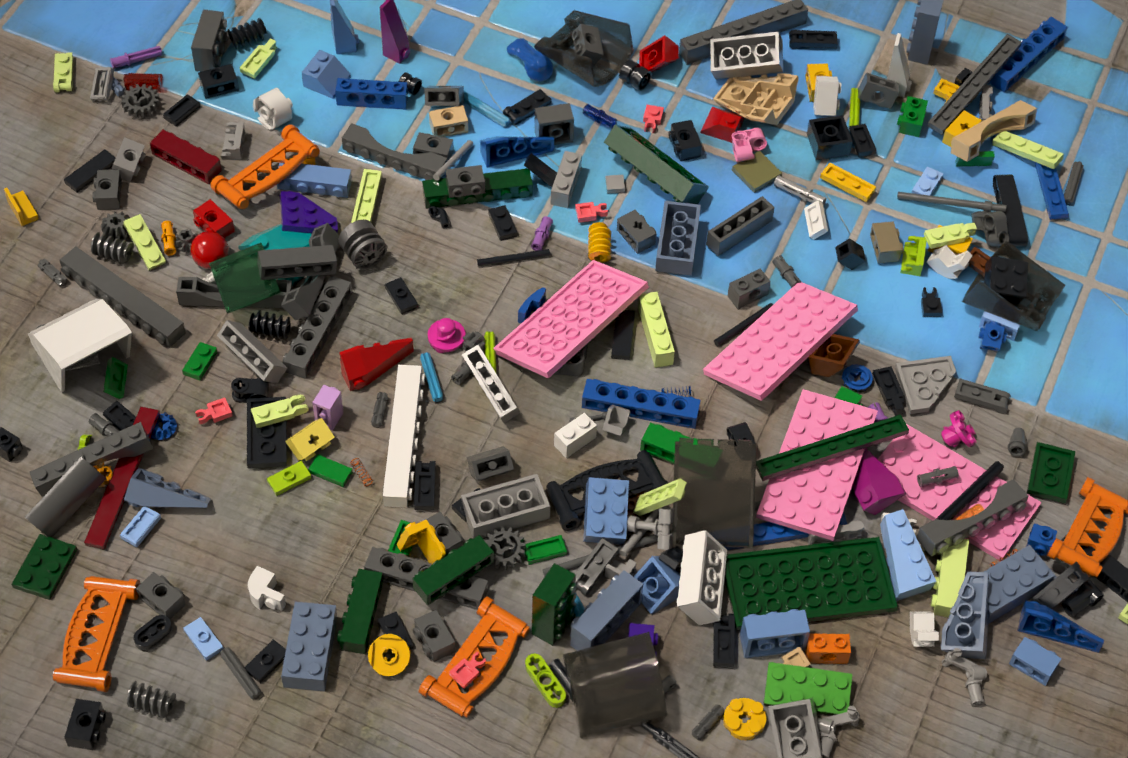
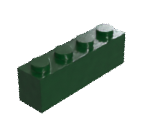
(453, 569)
(361, 611)

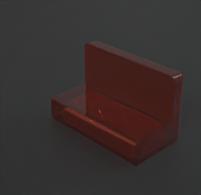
(153, 80)

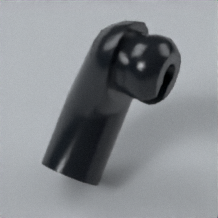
(440, 215)

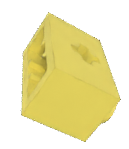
(299, 442)

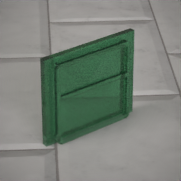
(240, 280)

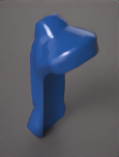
(535, 63)

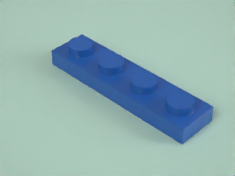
(1052, 192)

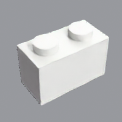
(826, 95)
(575, 435)

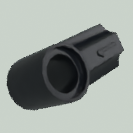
(1085, 596)

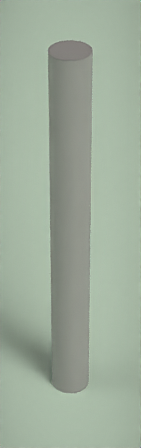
(453, 160)
(636, 536)

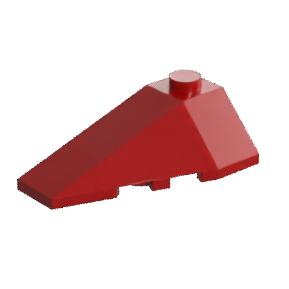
(364, 365)

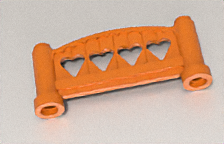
(293, 142)
(1070, 549)
(494, 620)
(92, 672)

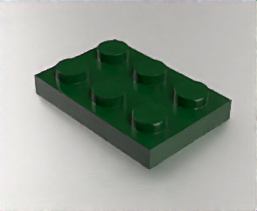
(1051, 472)
(44, 566)

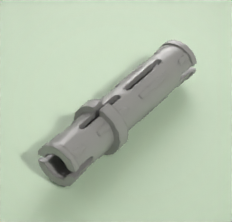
(791, 187)

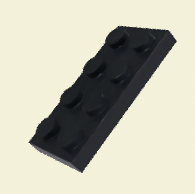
(265, 444)

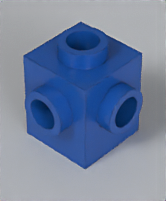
(989, 342)
(1041, 539)

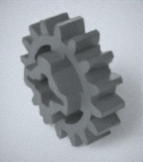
(140, 100)
(506, 551)

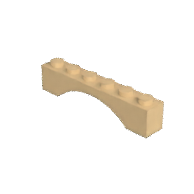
(1015, 117)

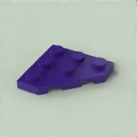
(302, 214)

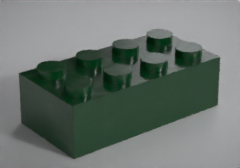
(554, 604)

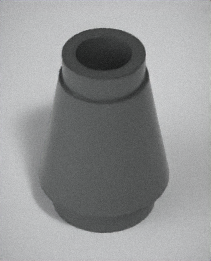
(1017, 444)

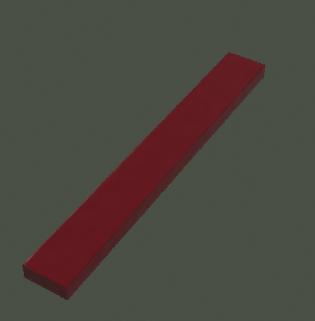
(115, 492)

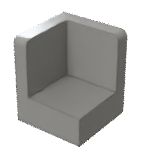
(616, 420)
(617, 567)

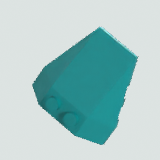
(277, 239)

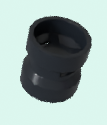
(413, 84)

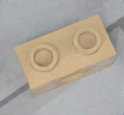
(448, 121)

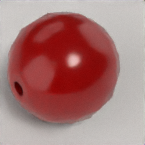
(208, 248)

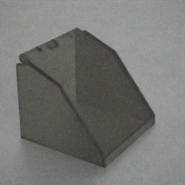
(717, 490)

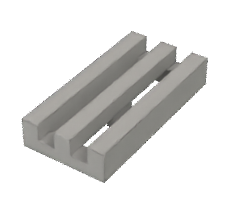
(105, 84)

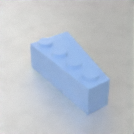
(906, 561)

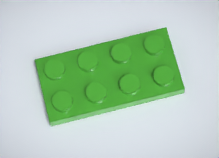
(795, 683)

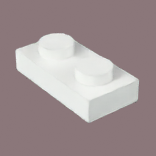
(816, 219)

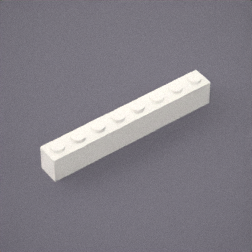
(402, 436)

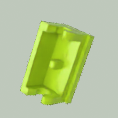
(913, 256)

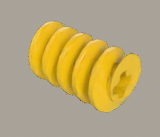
(599, 242)

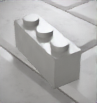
(566, 179)

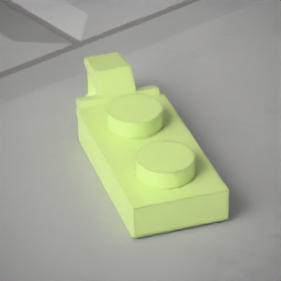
(259, 59)
(949, 234)

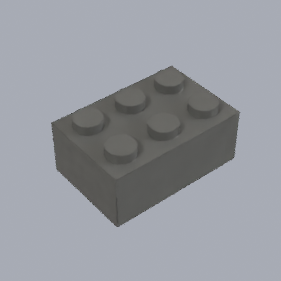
(209, 40)

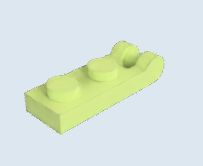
(63, 72)

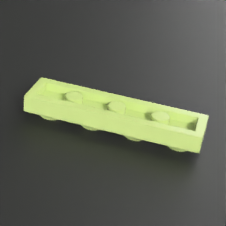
(1028, 149)
(367, 195)
(660, 497)

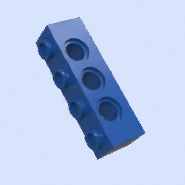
(371, 93)

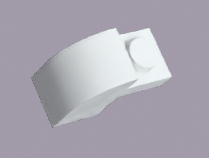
(947, 263)
(261, 590)
(922, 629)

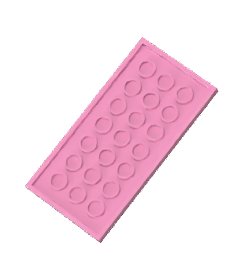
(570, 318)
(780, 340)
(920, 454)
(816, 495)

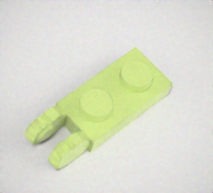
(279, 411)

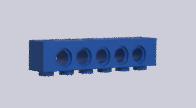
(1030, 53)
(649, 410)

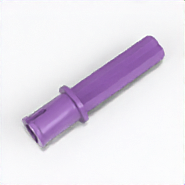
(128, 59)

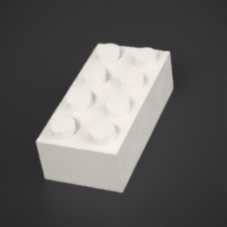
(702, 578)

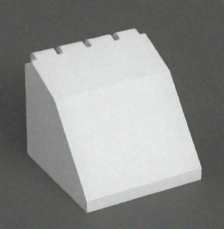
(79, 336)

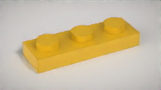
(848, 182)

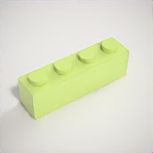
(656, 329)
(951, 574)

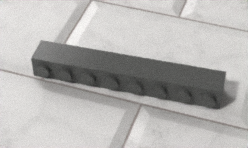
(771, 20)
(122, 297)

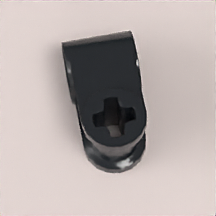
(250, 389)
(739, 432)

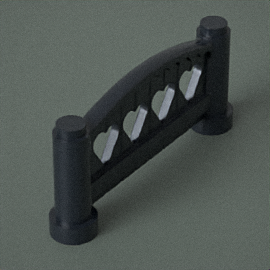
(571, 508)

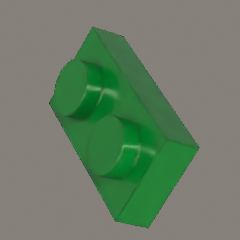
(199, 361)
(115, 378)

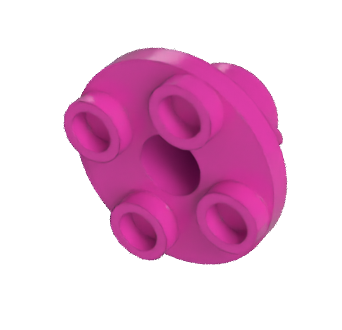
(446, 335)
(958, 431)

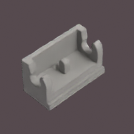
(234, 141)

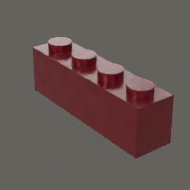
(186, 156)

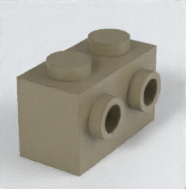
(886, 242)

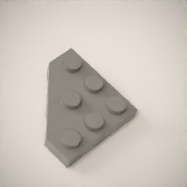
(924, 381)

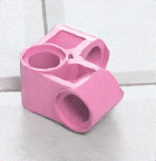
(746, 142)

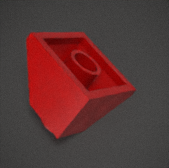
(658, 54)
(722, 124)

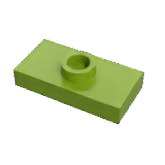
(289, 478)

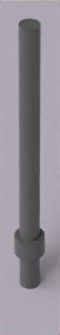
(986, 206)

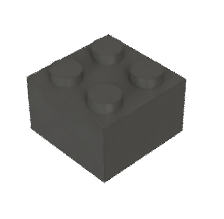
(555, 122)

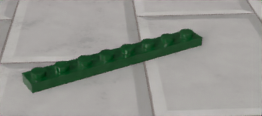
(831, 447)

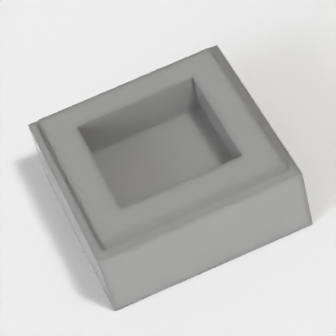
(615, 184)

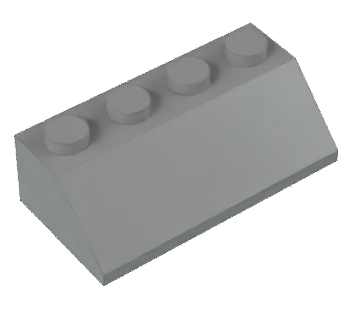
(506, 506)

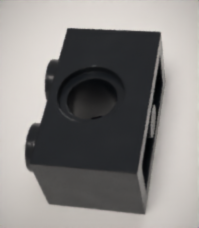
(218, 81)
(685, 140)
(84, 712)

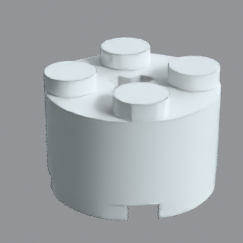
(273, 109)

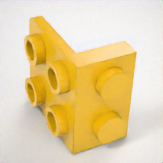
(425, 537)

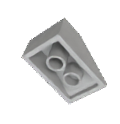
(796, 729)

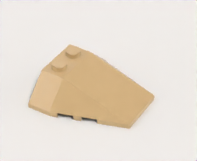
(759, 98)

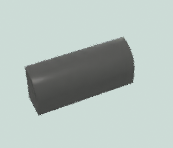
(65, 497)

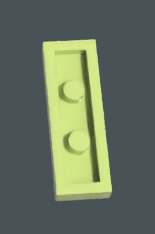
(144, 242)

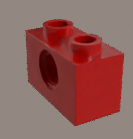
(213, 218)

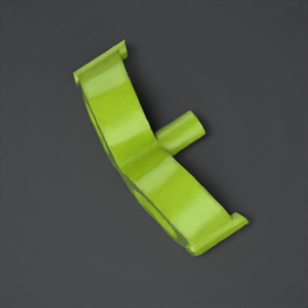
(84, 439)

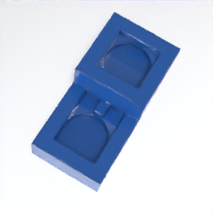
(531, 304)

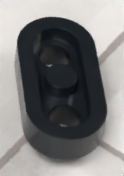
(152, 633)

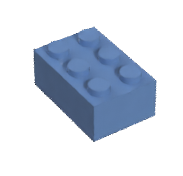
(606, 510)
(774, 633)

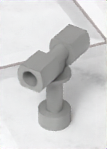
(660, 527)

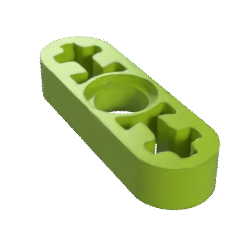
(545, 690)

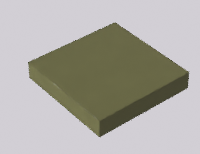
(757, 172)

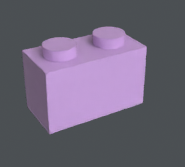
(328, 406)

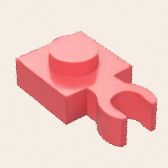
(652, 116)
(589, 212)
(217, 410)
(467, 671)

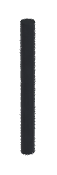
(513, 257)
(741, 326)

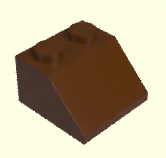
(832, 355)

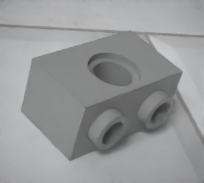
(128, 151)

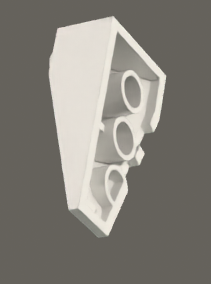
(899, 68)

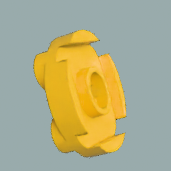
(381, 646)
(751, 709)

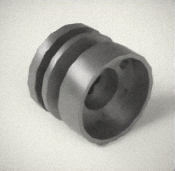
(362, 244)

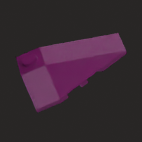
(393, 32)
(876, 485)

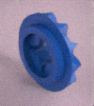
(852, 372)
(169, 427)

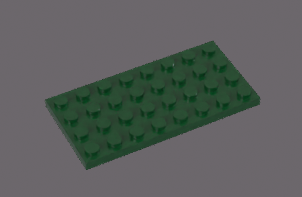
(819, 578)

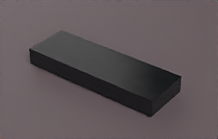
(88, 171)
(623, 335)

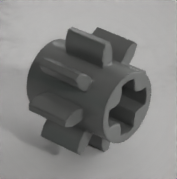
(185, 239)
(473, 339)

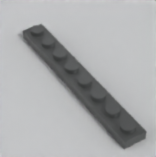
(974, 84)

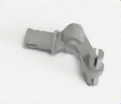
(974, 673)
(828, 726)

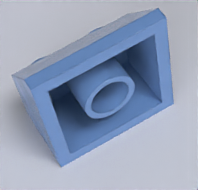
(322, 74)
(659, 584)

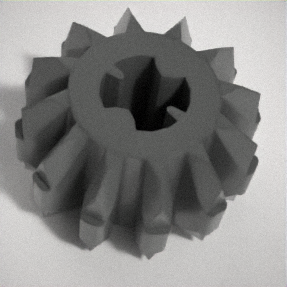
(114, 225)

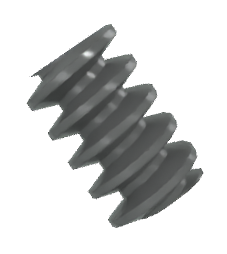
(111, 248)
(150, 701)

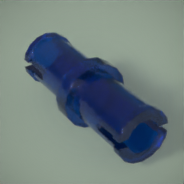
(599, 116)

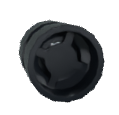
(634, 74)

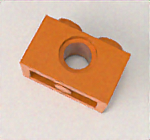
(828, 648)

